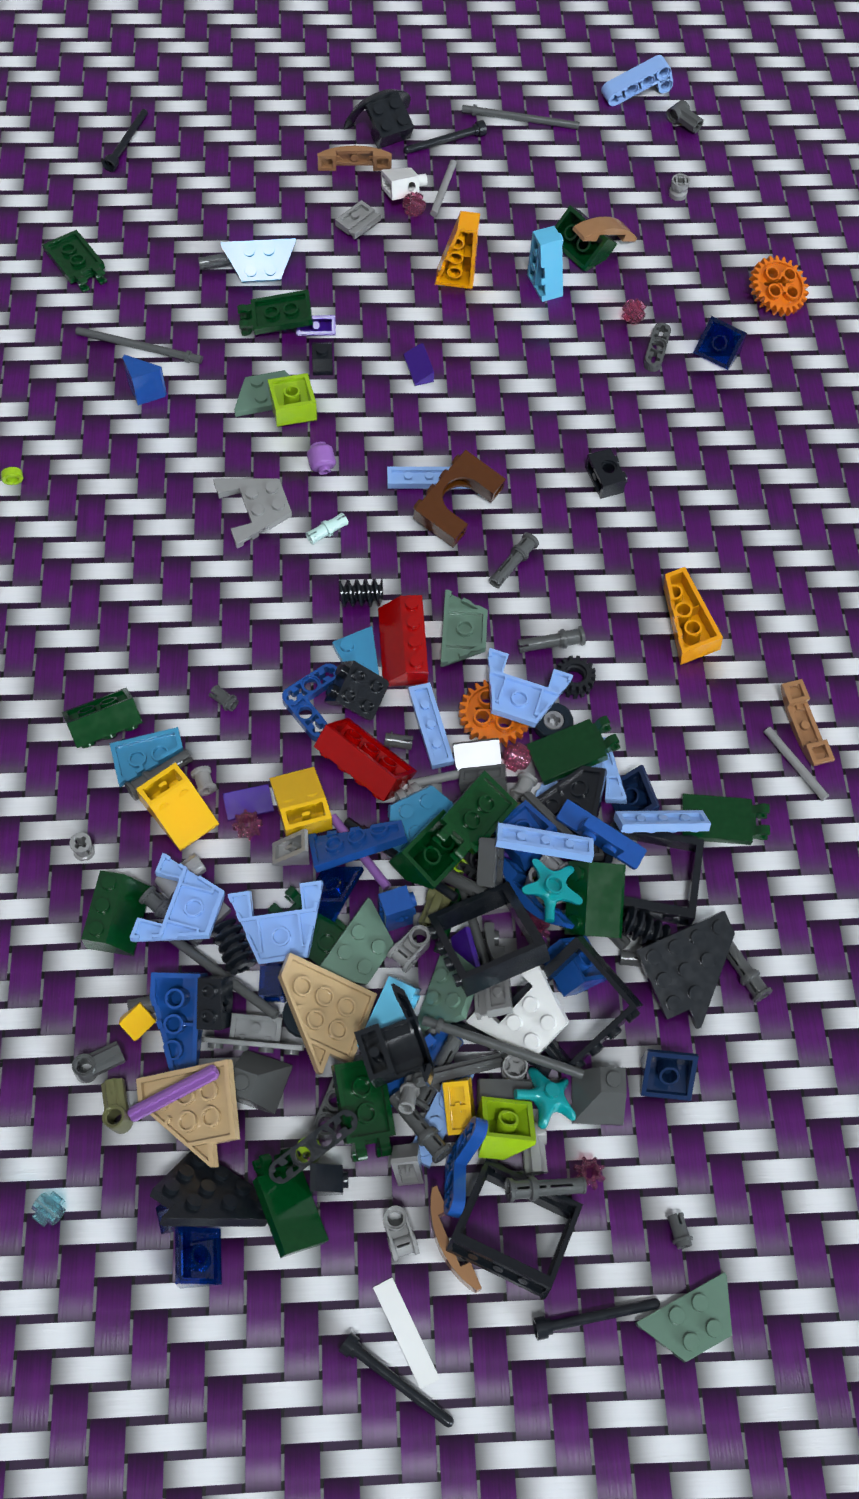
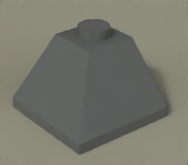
(260, 1081)
(600, 1096)

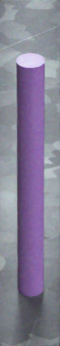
(367, 861)

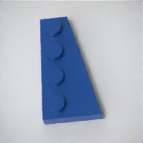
(346, 847)

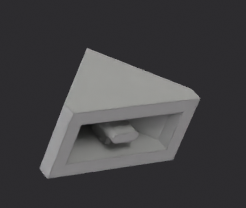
(291, 850)
(407, 1164)

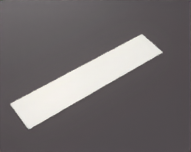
(406, 1333)

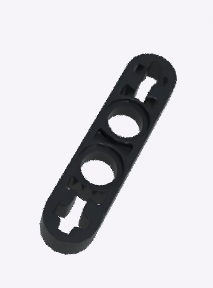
(315, 1149)

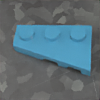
(358, 648)
(144, 753)

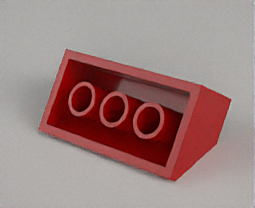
(403, 641)
(364, 758)

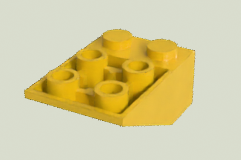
(301, 802)
(177, 806)

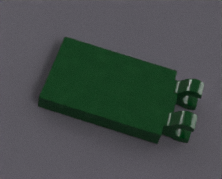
(75, 259)
(276, 313)
(572, 748)
(474, 815)
(730, 818)
(325, 932)
(369, 1104)
(288, 1207)

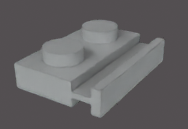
(357, 219)
(494, 1000)

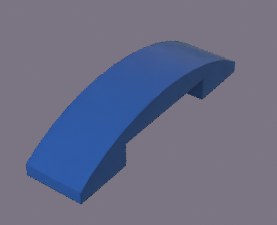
(516, 877)

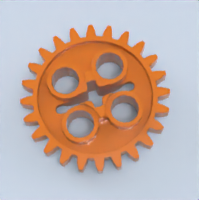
(778, 286)
(490, 728)

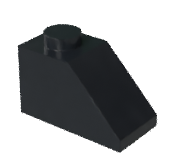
(322, 358)
(327, 1179)

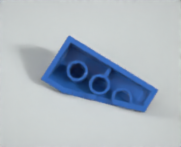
(176, 1014)

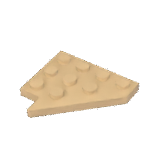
(325, 1009)
(201, 1117)

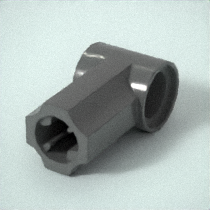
(681, 113)
(100, 1061)

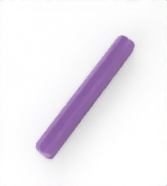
(173, 1093)

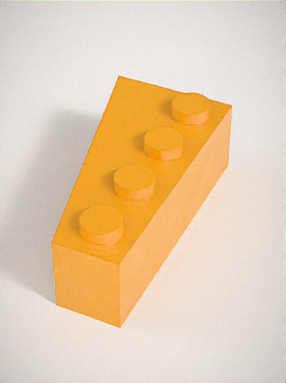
(460, 253)
(690, 618)

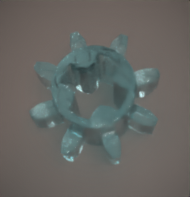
(48, 1209)

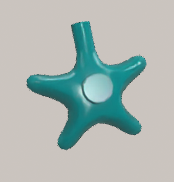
(551, 888)
(547, 1097)

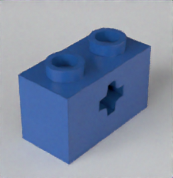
(396, 907)

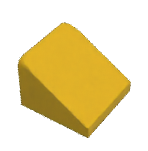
(136, 1021)

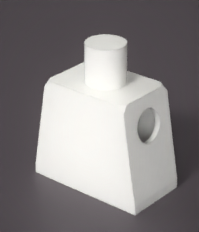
(401, 181)

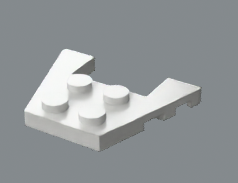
(534, 1018)

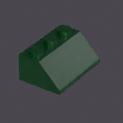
(584, 253)
(102, 718)
(422, 859)
(603, 899)
(114, 913)

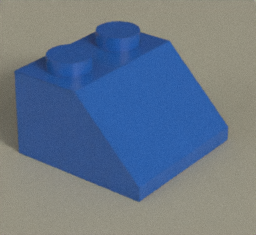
(526, 816)
(578, 974)

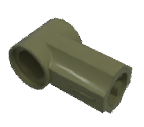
(434, 902)
(115, 1103)

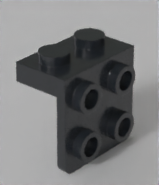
(357, 689)

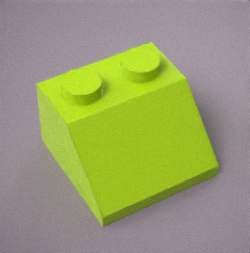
(292, 399)
(509, 1127)

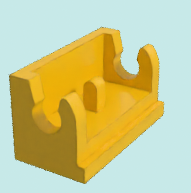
(458, 1104)

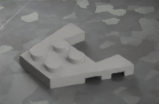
(263, 501)

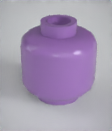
(321, 458)

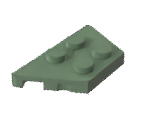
(255, 394)
(463, 629)
(360, 947)
(443, 997)
(692, 1321)

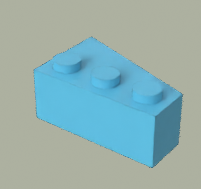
(546, 263)
(387, 1009)

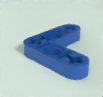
(303, 702)
(456, 1164)

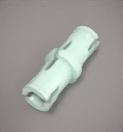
(326, 528)

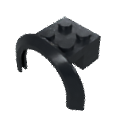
(387, 115)
(397, 1048)

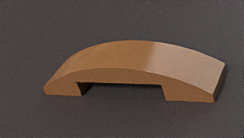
(354, 156)
(592, 228)
(803, 723)
(464, 1273)

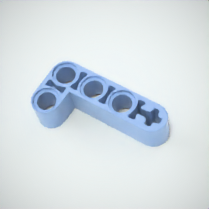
(632, 82)

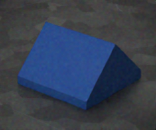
(144, 380)

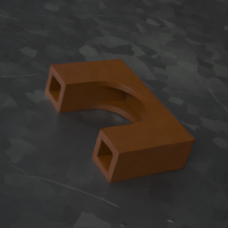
(464, 472)

